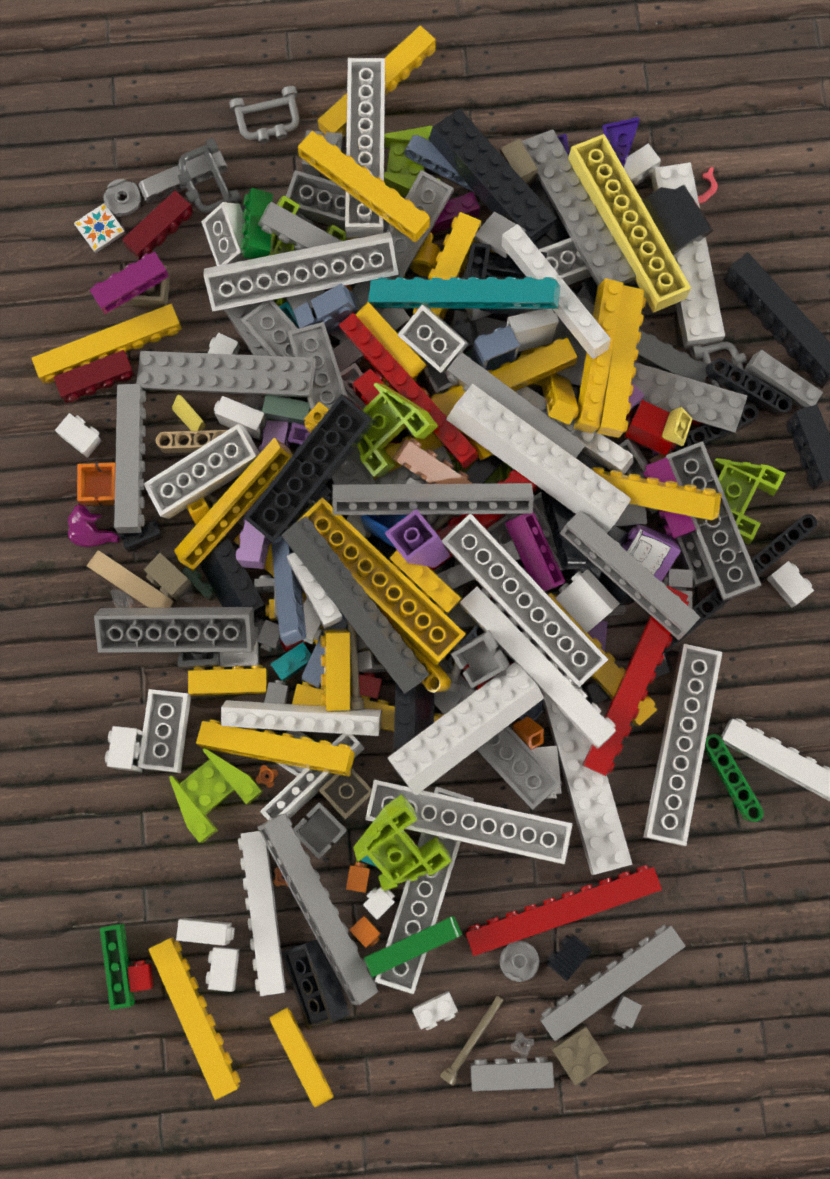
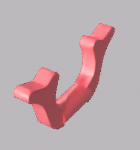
(709, 177)

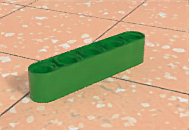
(740, 784)
(412, 946)

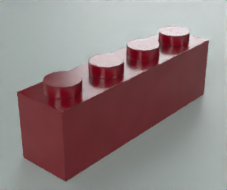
(158, 225)
(94, 376)

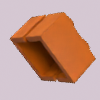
(96, 485)

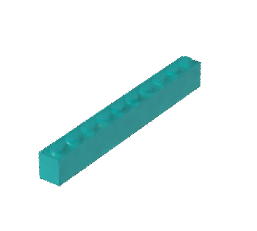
(470, 293)

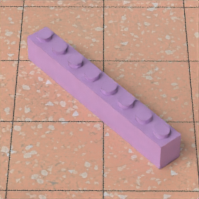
(253, 544)

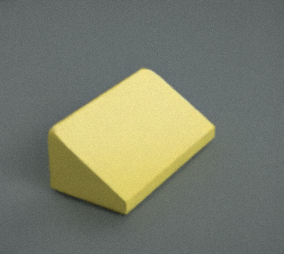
(187, 414)
(677, 426)

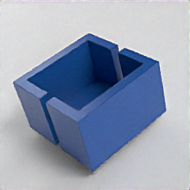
(379, 525)

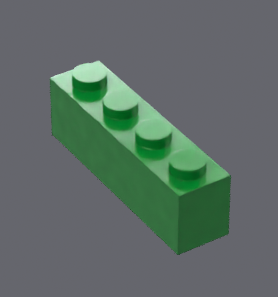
(255, 241)
(116, 963)

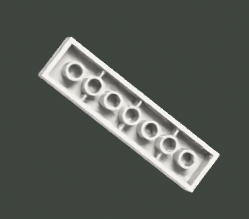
(465, 728)

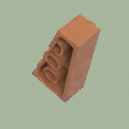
(427, 465)

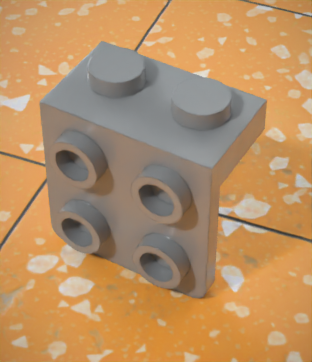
(266, 584)

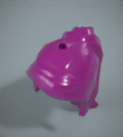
(84, 531)

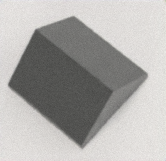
(189, 660)

